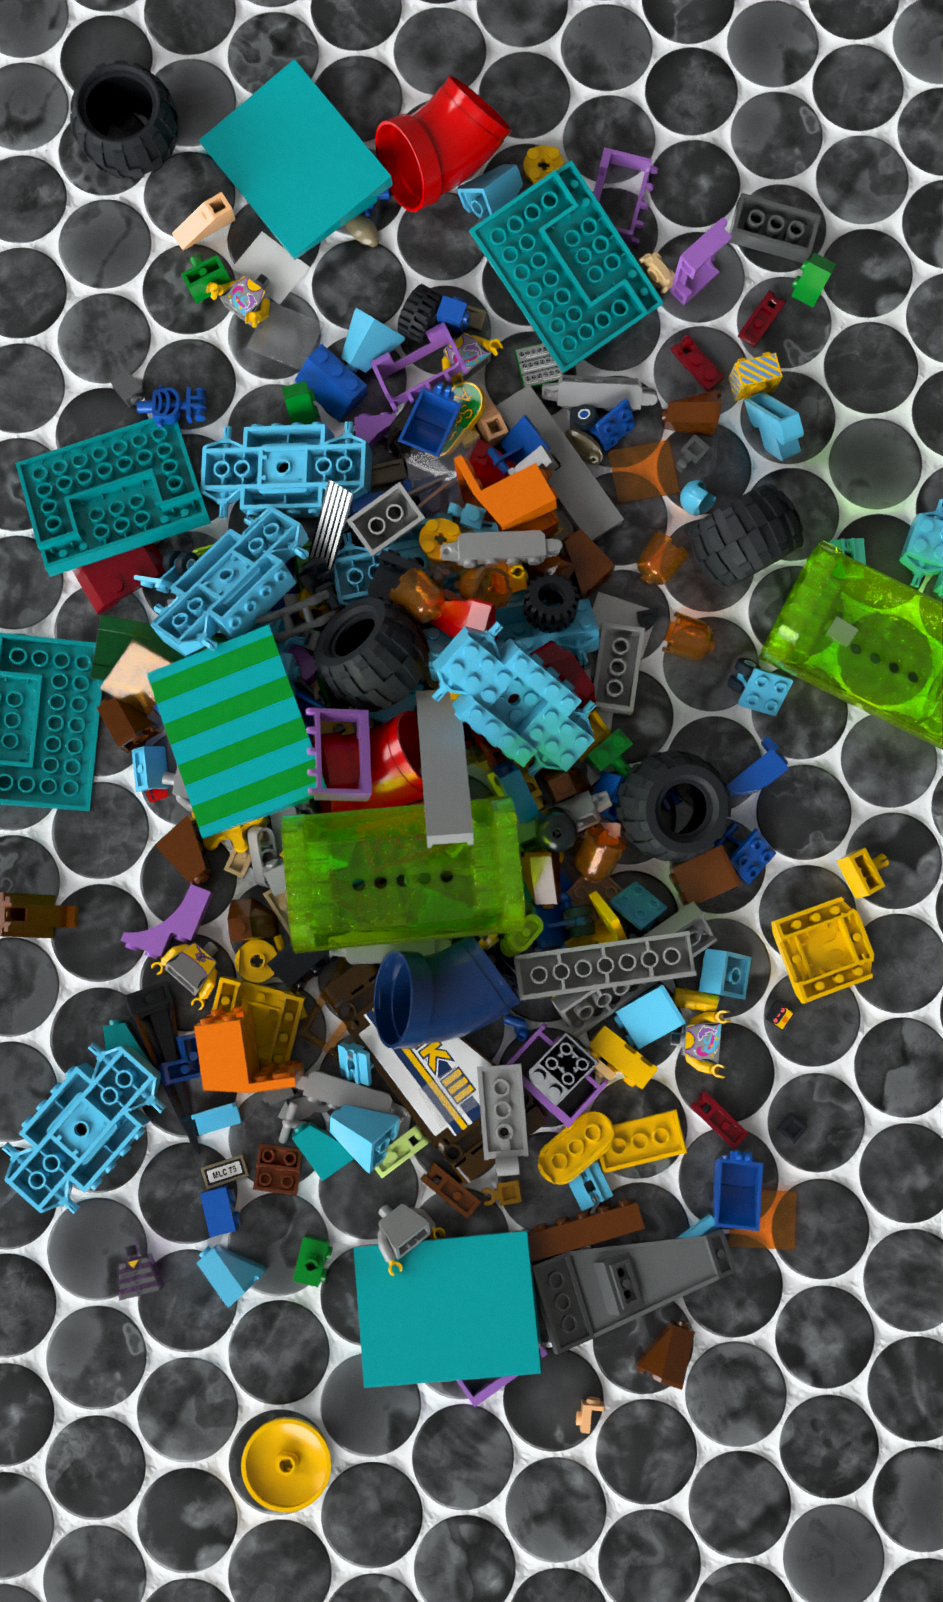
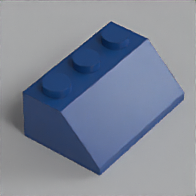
(332, 383)

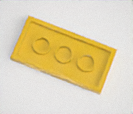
(644, 1141)

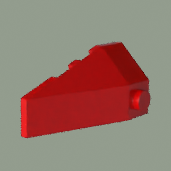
(484, 466)
(469, 613)

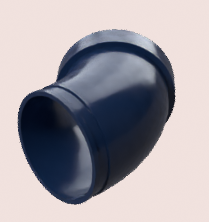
(438, 995)

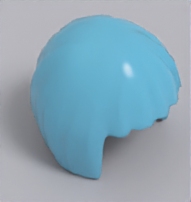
(696, 499)

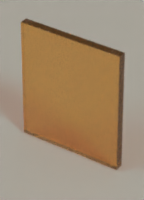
(643, 471)
(129, 677)
(776, 1223)

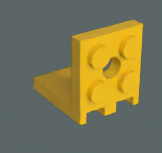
(607, 927)

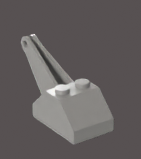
(391, 515)

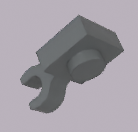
(693, 452)

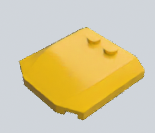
(824, 949)
(274, 1015)

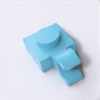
(471, 515)

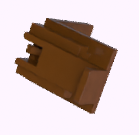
(33, 915)

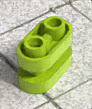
(517, 942)

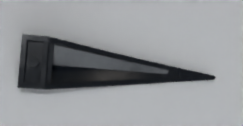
(155, 1023)

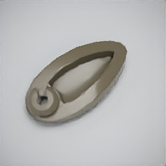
(363, 230)
(585, 446)

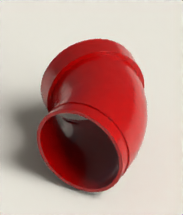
(438, 144)
(393, 759)

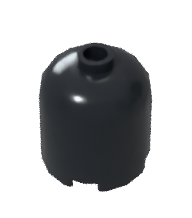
(555, 819)

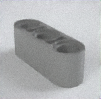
(258, 848)

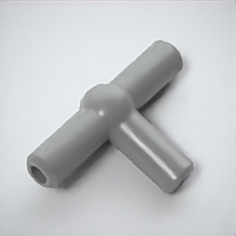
(289, 1122)

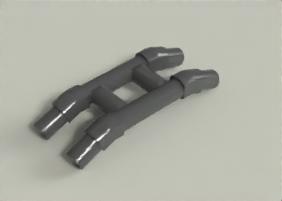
(303, 605)

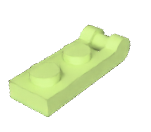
(401, 1150)

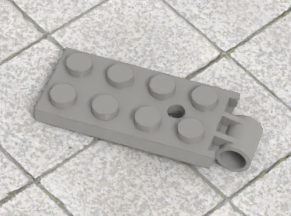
(503, 1107)

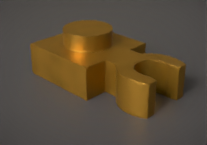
(506, 1192)

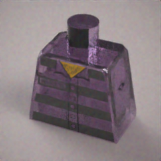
(137, 1274)

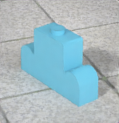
(777, 424)

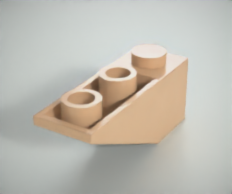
(204, 221)
(491, 425)

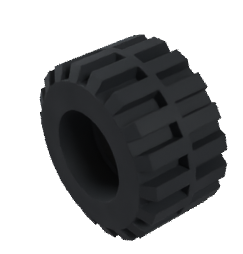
(419, 313)
(550, 588)

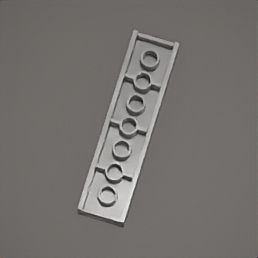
(577, 489)
(443, 771)
(604, 965)
(582, 1004)

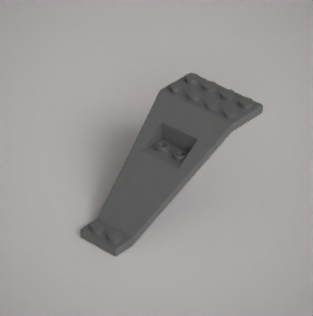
(586, 1296)

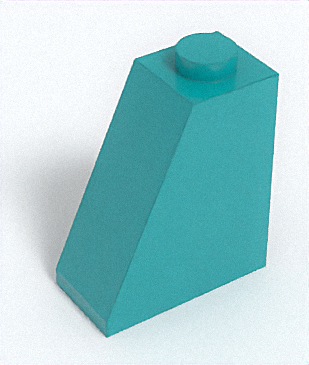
(122, 1033)
(320, 1149)

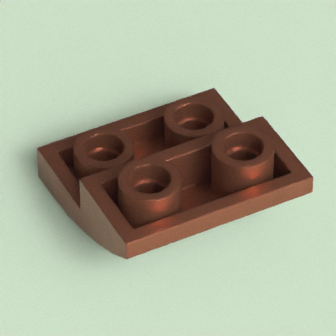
(278, 1169)

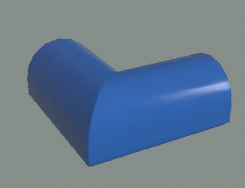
(184, 1068)

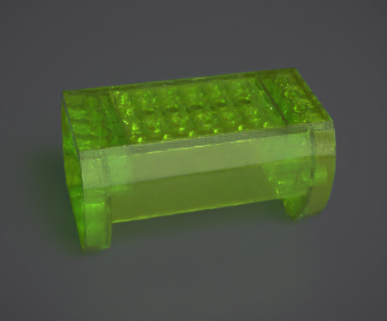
(891, 622)
(336, 848)

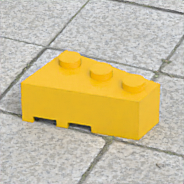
(622, 1058)

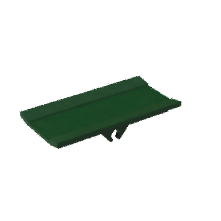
(116, 635)

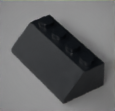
(299, 968)

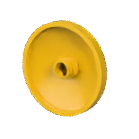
(286, 1464)

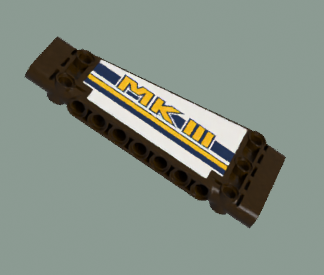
(413, 1068)

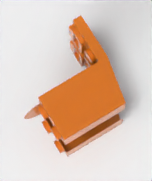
(515, 502)
(231, 1055)

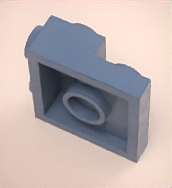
(439, 502)

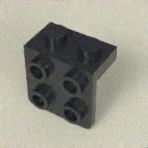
(389, 571)

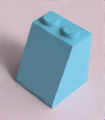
(649, 1017)

